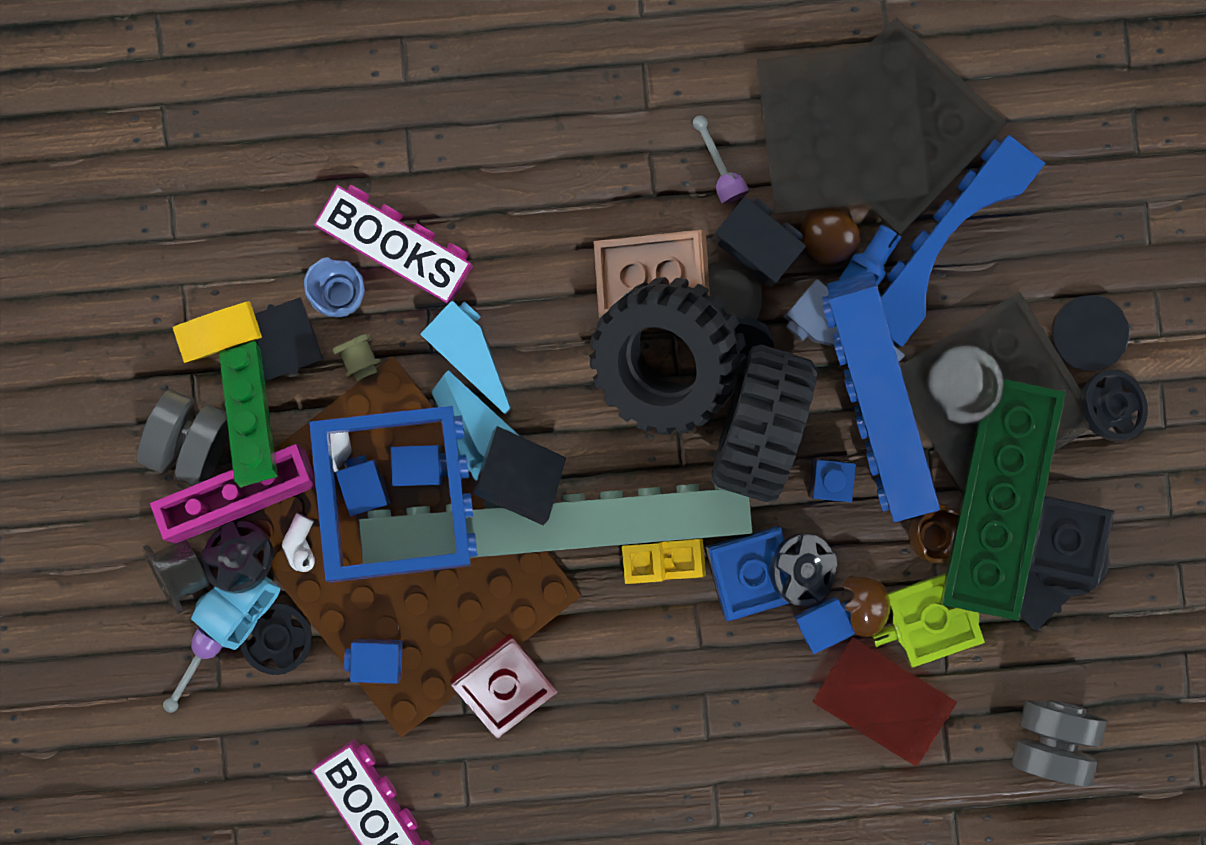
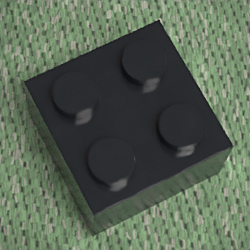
(759, 240)

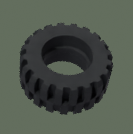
(636, 387)
(764, 423)

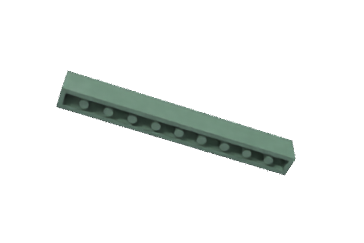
(570, 526)

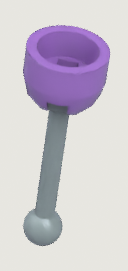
(729, 185)
(204, 648)

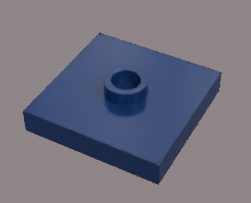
(743, 573)

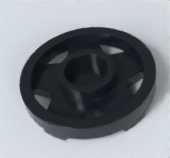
(1113, 407)
(237, 556)
(803, 569)
(277, 640)

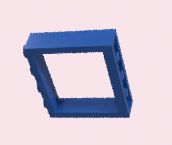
(327, 500)

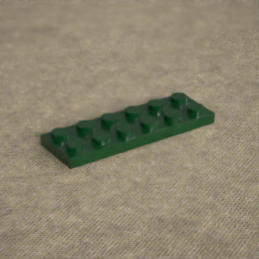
(1003, 502)

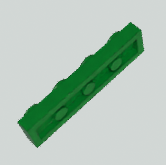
(247, 414)

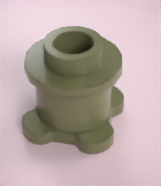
(358, 357)

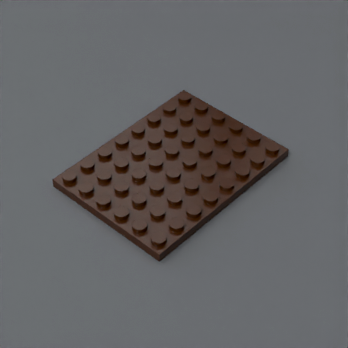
(439, 614)

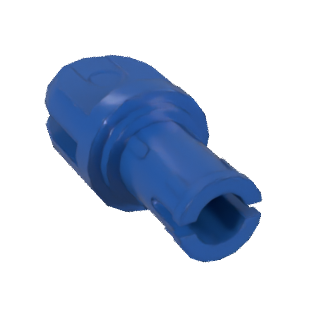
(874, 255)

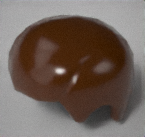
(829, 236)
(933, 534)
(869, 606)

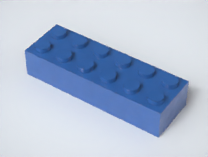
(884, 405)

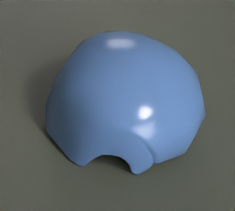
(334, 287)

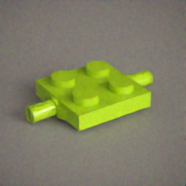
(926, 626)

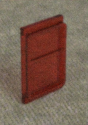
(884, 701)

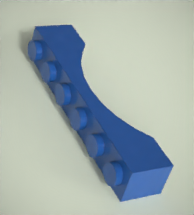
(1001, 177)

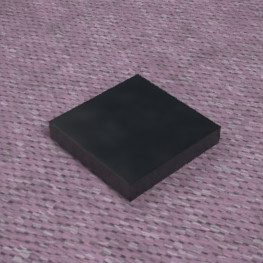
(519, 475)
(1071, 540)

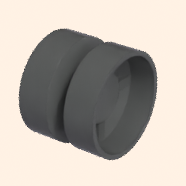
(174, 435)
(1061, 732)

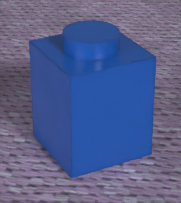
(418, 465)
(832, 480)
(362, 485)
(825, 624)
(374, 661)

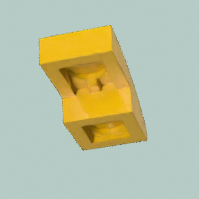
(217, 332)
(663, 561)

